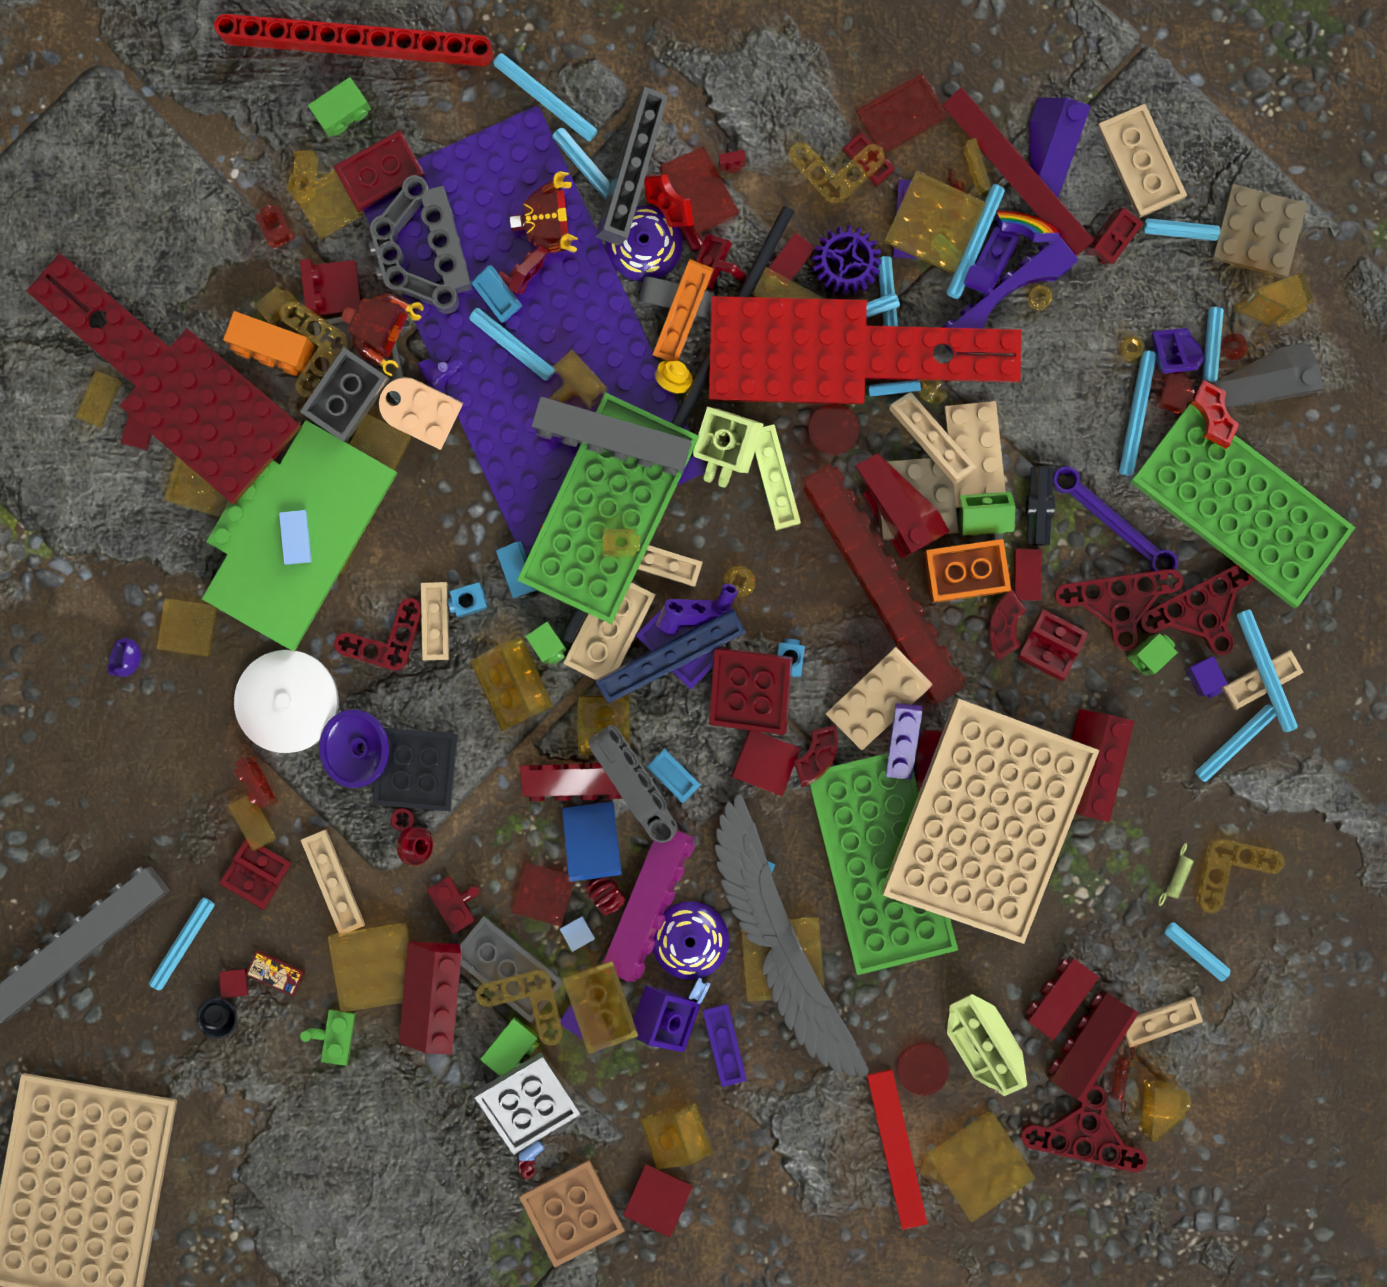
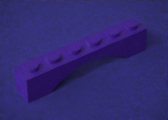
(1046, 266)

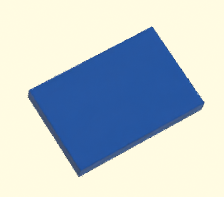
(591, 841)

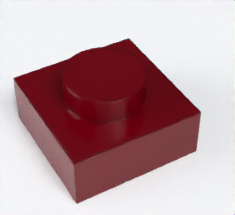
(732, 161)

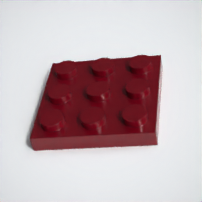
(750, 691)

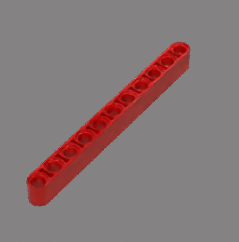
(344, 32)

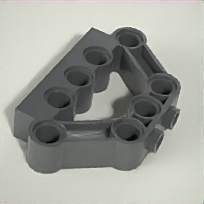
(396, 217)

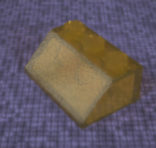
(1278, 301)
(511, 683)
(599, 1006)

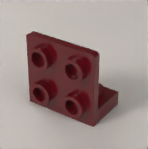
(330, 286)

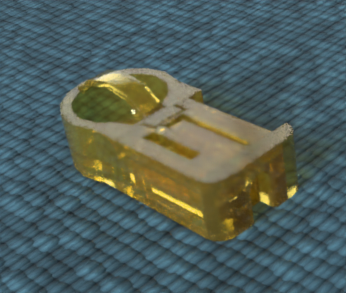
(303, 172)

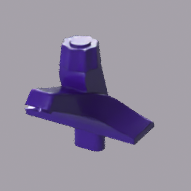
(437, 374)

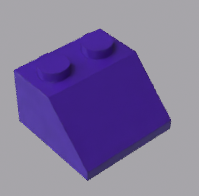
(665, 1019)

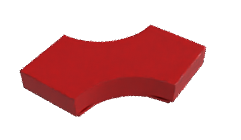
(674, 207)
(1211, 404)

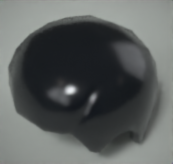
(216, 1018)

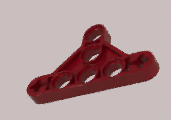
(1107, 602)
(1191, 615)
(1099, 1136)

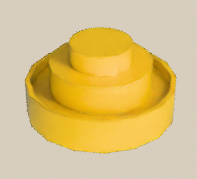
(673, 376)

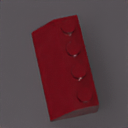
(1111, 738)
(430, 996)
(1091, 1045)

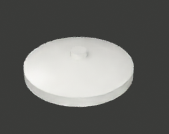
(285, 701)

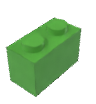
(340, 107)
(987, 513)
(547, 644)
(1152, 654)
(510, 1047)

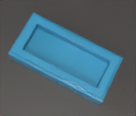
(496, 294)
(893, 387)
(512, 562)
(673, 776)

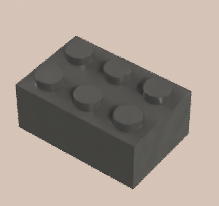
(345, 395)

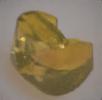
(932, 393)

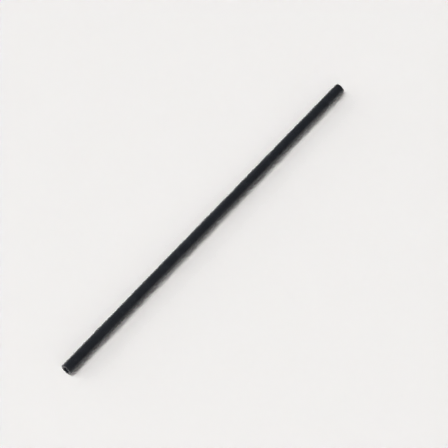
(704, 371)

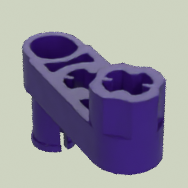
(695, 612)

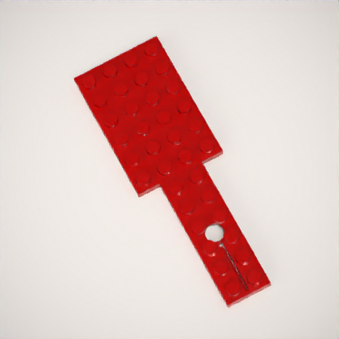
(825, 351)

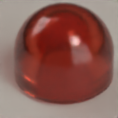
(1237, 353)

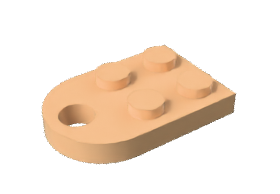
(422, 410)

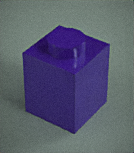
(1206, 677)

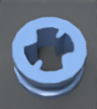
(699, 990)

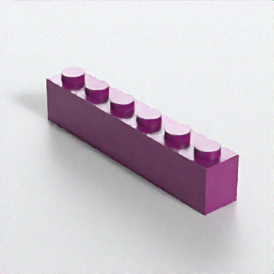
(647, 905)

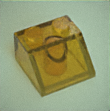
(597, 714)
(1162, 1108)
(676, 1136)

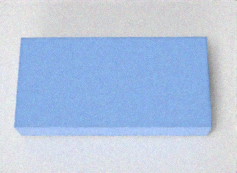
(295, 537)

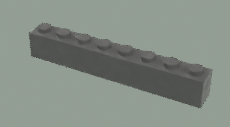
(80, 940)

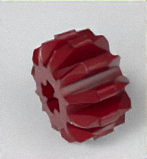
(605, 894)

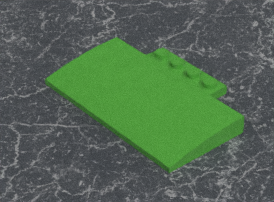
(340, 494)

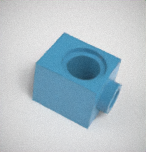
(479, 600)
(793, 645)

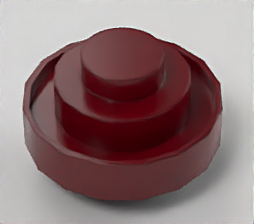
(414, 846)

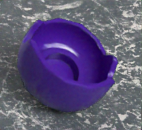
(124, 658)

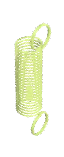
(1181, 877)

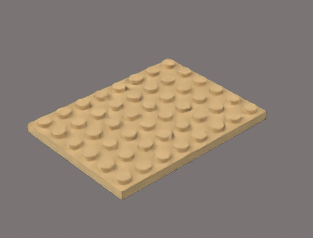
(989, 821)
(81, 1184)

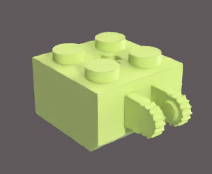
(713, 446)

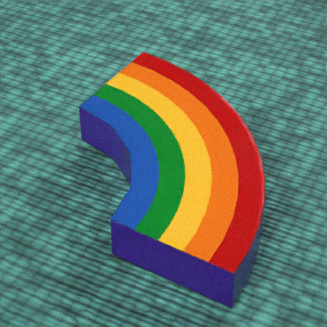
(1027, 225)

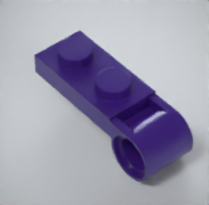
(992, 261)

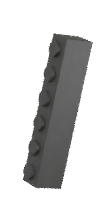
(631, 166)
(611, 435)

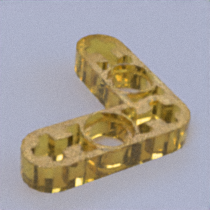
(840, 178)
(324, 350)
(1224, 865)
(535, 994)

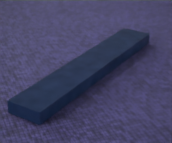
(670, 656)

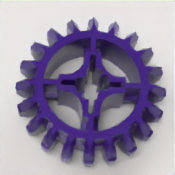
(836, 257)

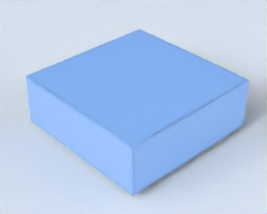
(577, 933)

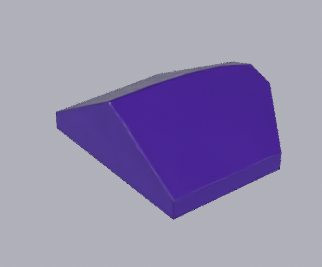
(1176, 351)

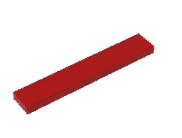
(897, 1149)

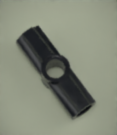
(1040, 506)

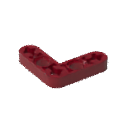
(385, 650)

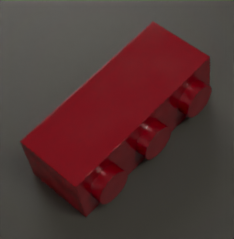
(1060, 997)

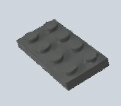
(495, 955)

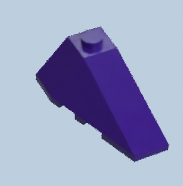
(1054, 138)

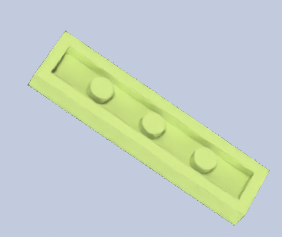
(776, 479)

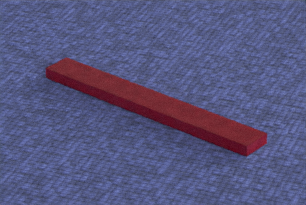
(1017, 170)

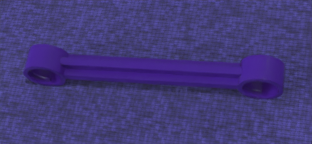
(1112, 519)

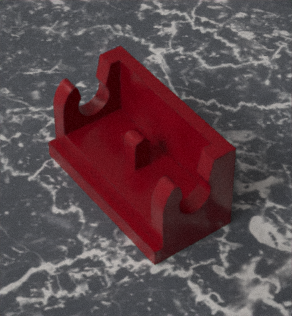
(1114, 236)

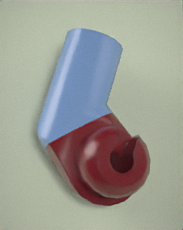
(526, 1159)

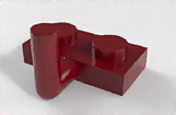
(713, 255)
(526, 271)
(453, 904)

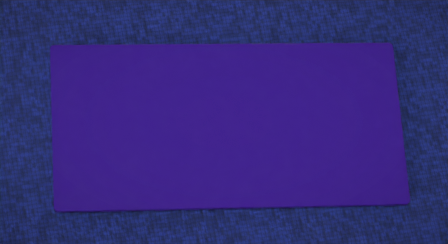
(565, 307)

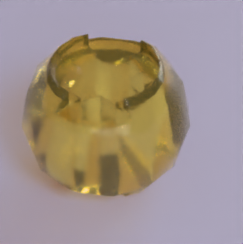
(742, 571)

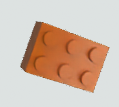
(268, 344)
(967, 571)

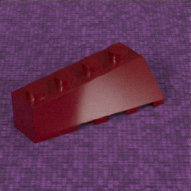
(566, 780)

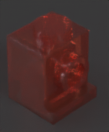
(279, 235)

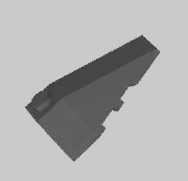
(1277, 376)

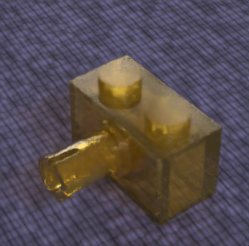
(577, 381)

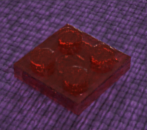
(259, 788)
(543, 894)

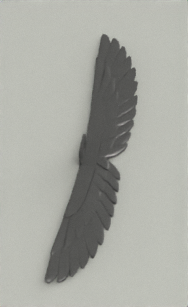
(786, 965)

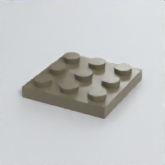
(1259, 231)
(933, 485)

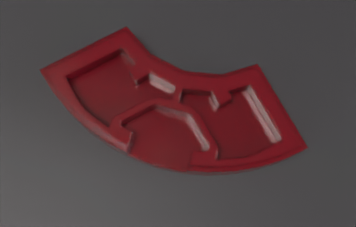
(1004, 625)
(819, 756)

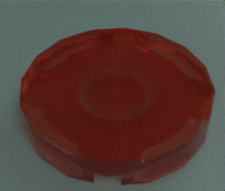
(833, 429)
(922, 1068)

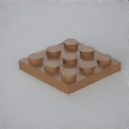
(572, 1213)

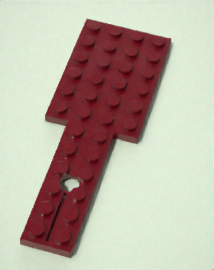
(181, 391)

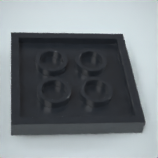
(418, 770)

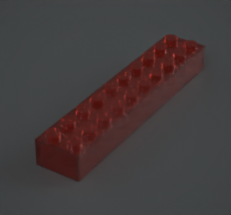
(880, 582)

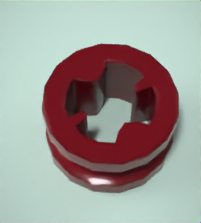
(394, 819)

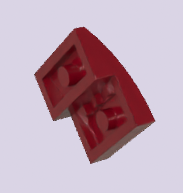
(1052, 645)
(765, 762)
(255, 875)
(657, 1201)

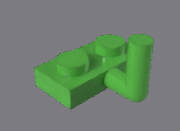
(336, 1037)

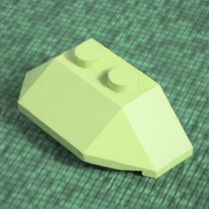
(986, 1045)

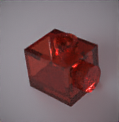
(1175, 392)

